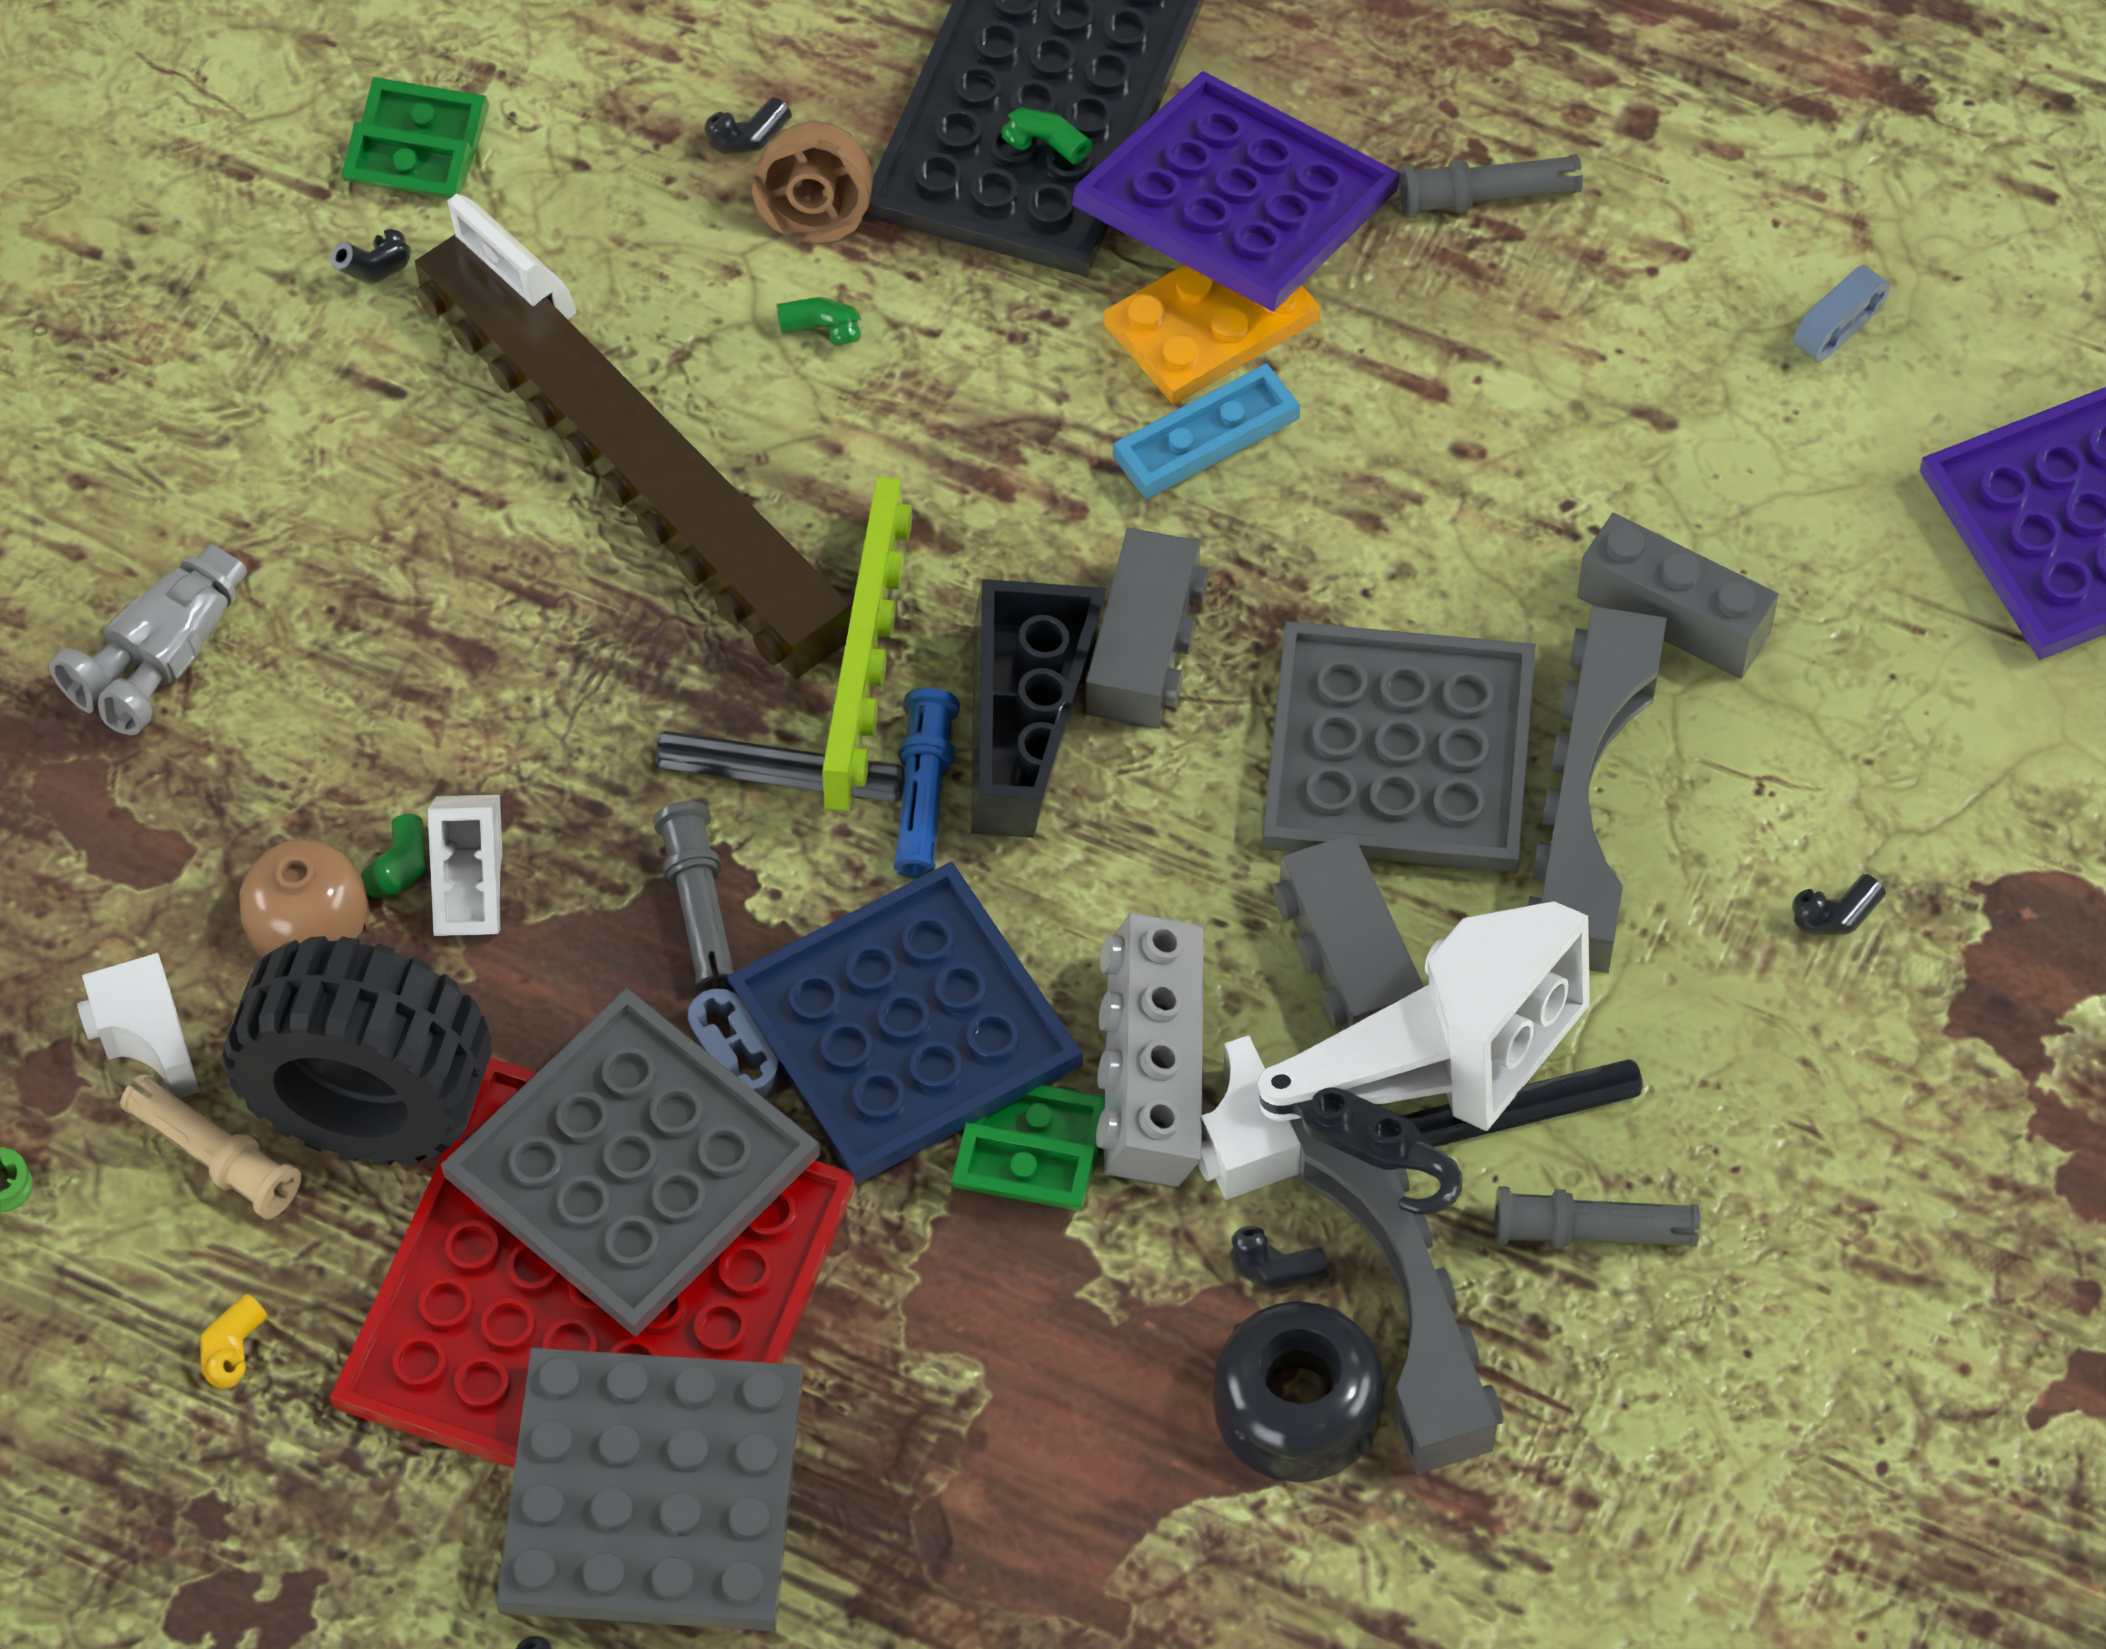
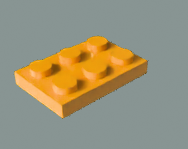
(1197, 330)

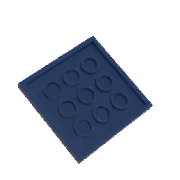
(905, 1022)

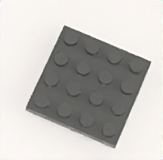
(1401, 744)
(631, 1161)
(651, 1489)

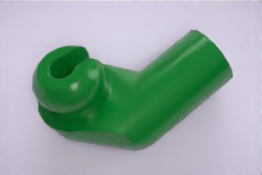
(1051, 128)

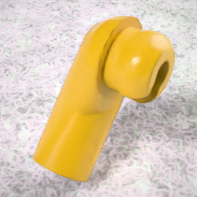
(223, 1345)

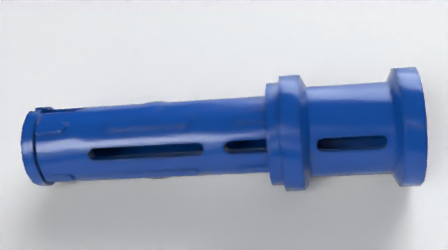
(926, 757)

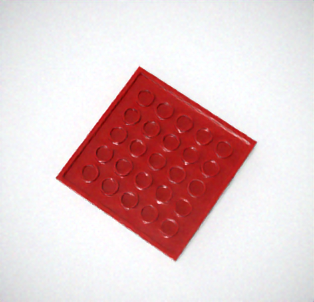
(471, 1300)

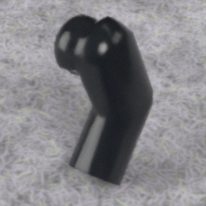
(747, 136)
(371, 267)
(1837, 916)
(1272, 1268)

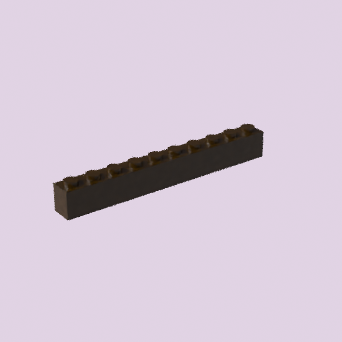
(638, 459)

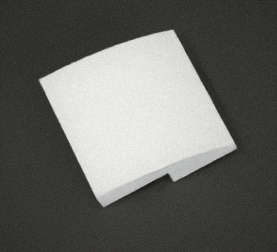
(507, 256)

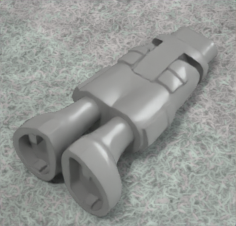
(159, 632)

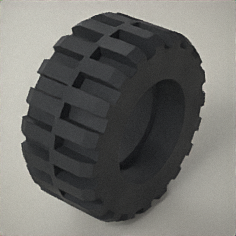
(357, 1050)

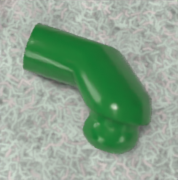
(821, 312)
(402, 863)

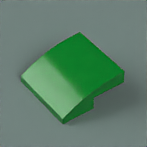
(415, 138)
(1034, 1149)

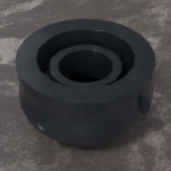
(1288, 1437)

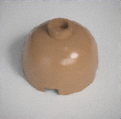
(813, 182)
(301, 893)

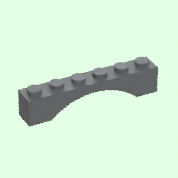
(1615, 684)
(1439, 1396)

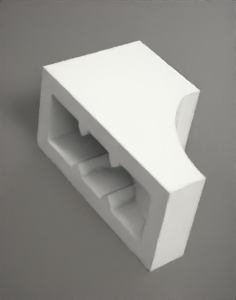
(465, 864)
(138, 1020)
(1238, 1140)

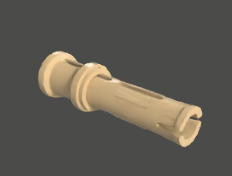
(231, 1160)

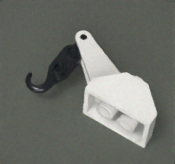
(1482, 1027)

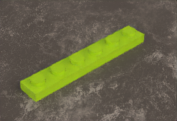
(863, 661)

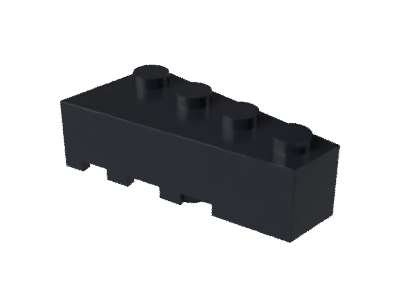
(1025, 683)

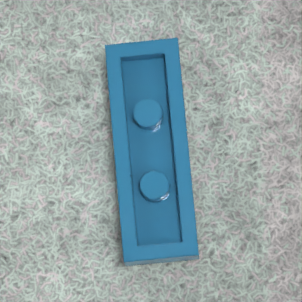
(1206, 431)

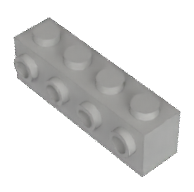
(1152, 1050)

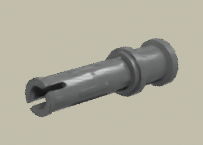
(1462, 185)
(692, 871)
(1562, 1219)

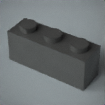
(1705, 604)
(1146, 628)
(1344, 930)

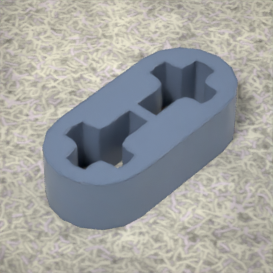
(1841, 313)
(744, 1038)

